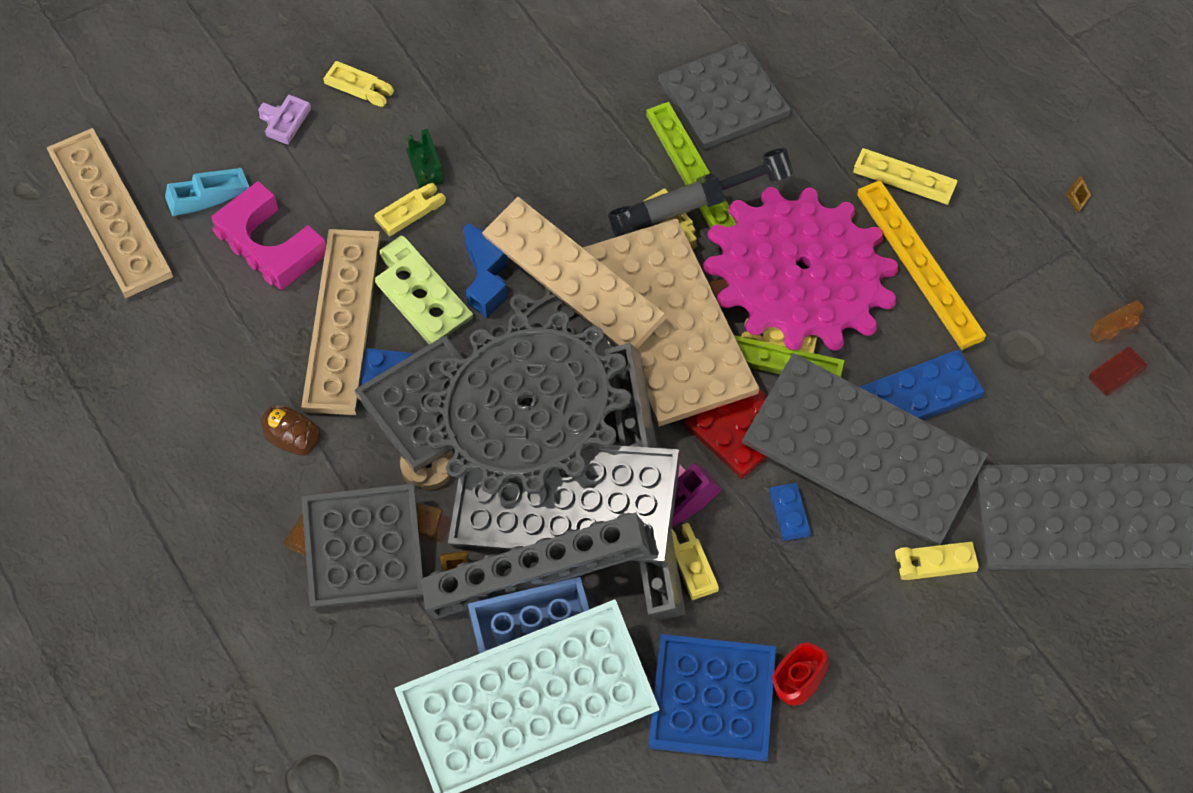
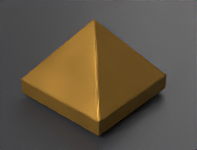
(1078, 194)
(451, 560)

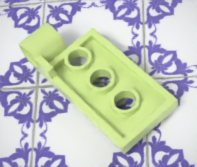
(402, 256)

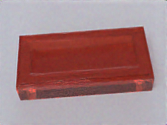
(1118, 371)

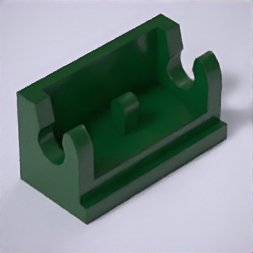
(424, 160)

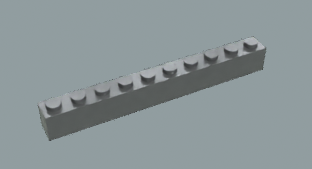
(636, 429)

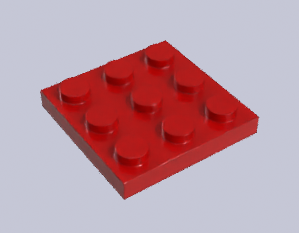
(724, 429)

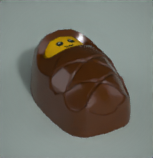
(290, 430)

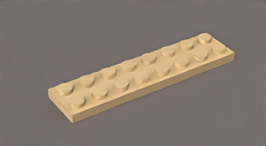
(109, 213)
(574, 275)
(341, 322)

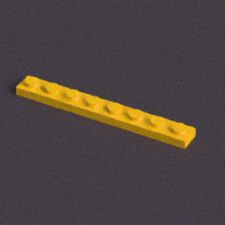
(921, 265)

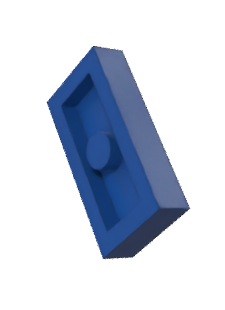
(789, 512)

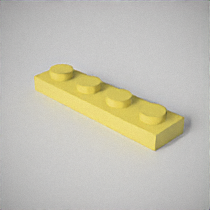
(905, 176)

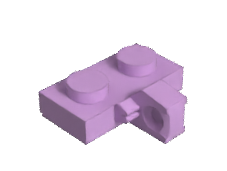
(284, 119)

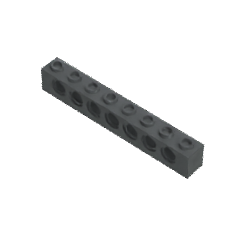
(632, 544)

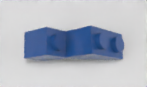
(488, 288)

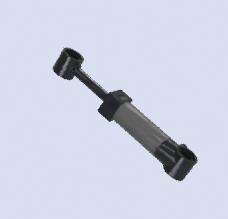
(705, 191)

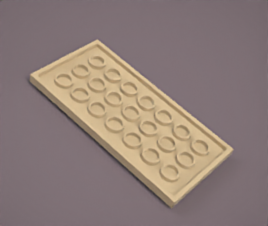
(692, 355)

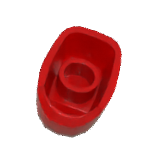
(800, 673)

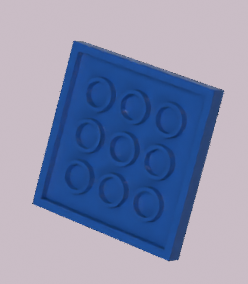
(713, 697)

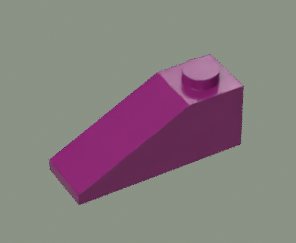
(693, 493)

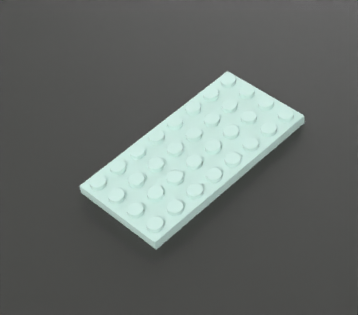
(526, 699)

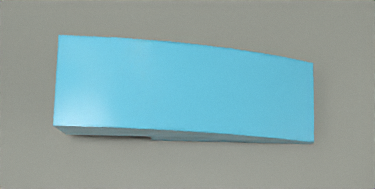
(205, 190)

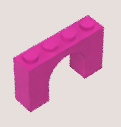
(278, 263)

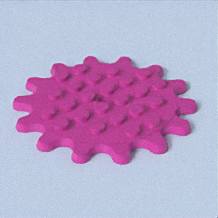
(800, 302)

